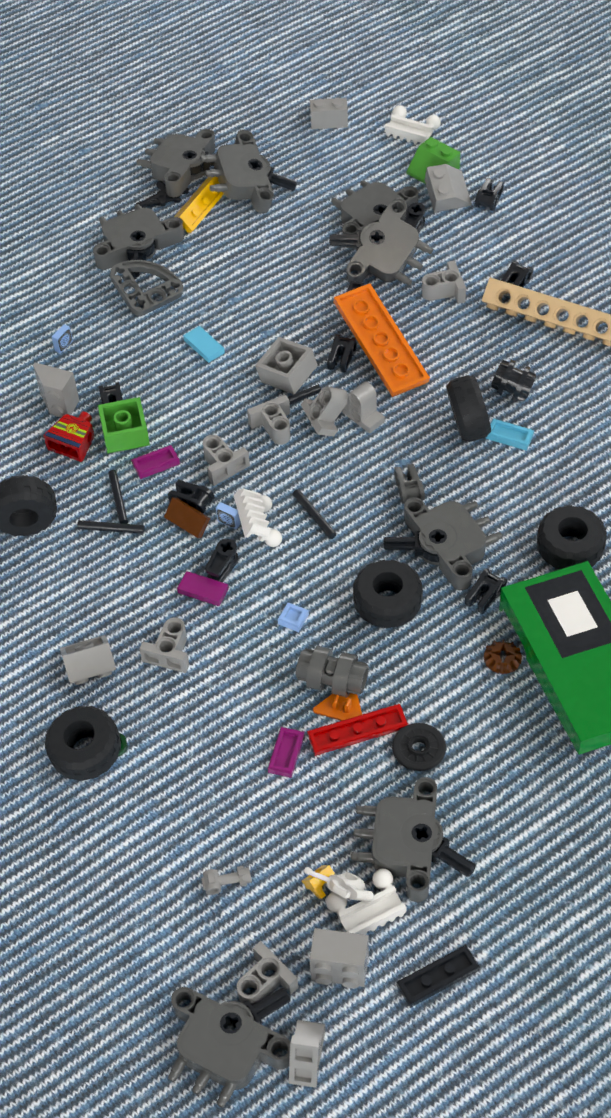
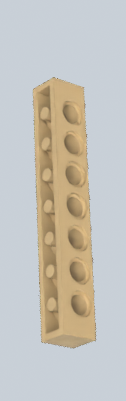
(496, 289)

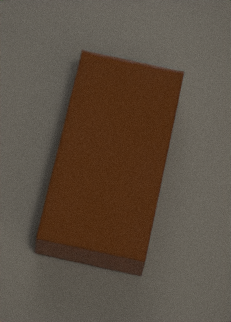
(187, 517)

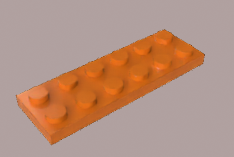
(381, 340)

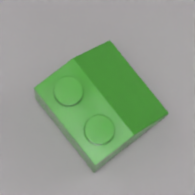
(432, 154)

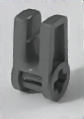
(409, 488)

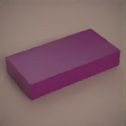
(155, 462)
(202, 588)
(286, 752)

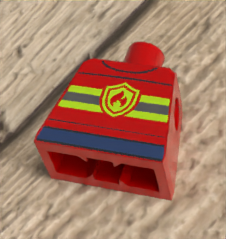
(71, 436)

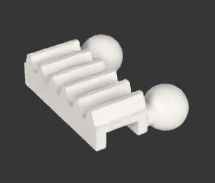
(409, 128)
(251, 512)
(369, 915)

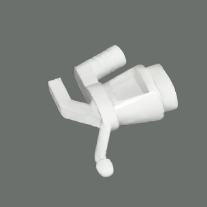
(345, 885)

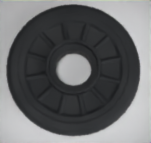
(419, 760)

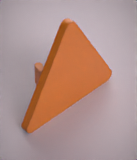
(339, 707)

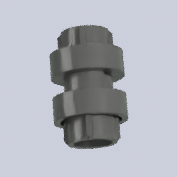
(321, 669)

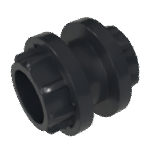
(513, 380)

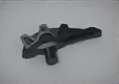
(161, 197)

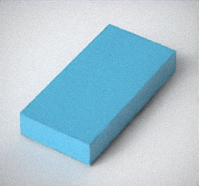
(204, 344)
(510, 434)

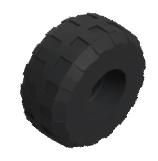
(468, 408)
(26, 505)
(576, 523)
(384, 610)
(87, 761)

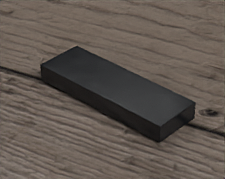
(437, 976)

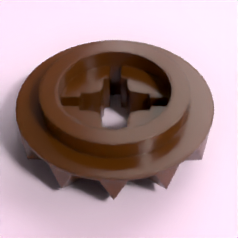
(494, 662)

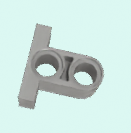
(444, 284)
(363, 407)
(325, 409)
(273, 418)
(222, 459)
(168, 641)
(265, 985)
(306, 1053)

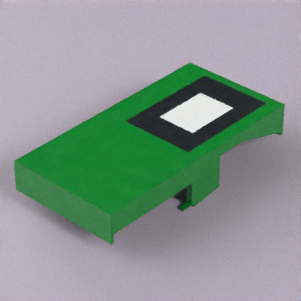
(568, 645)

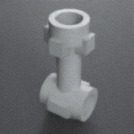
(213, 881)

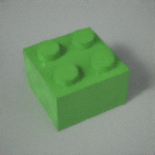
(123, 425)

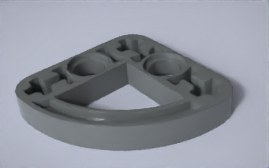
(145, 298)

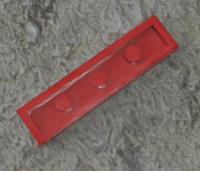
(357, 729)

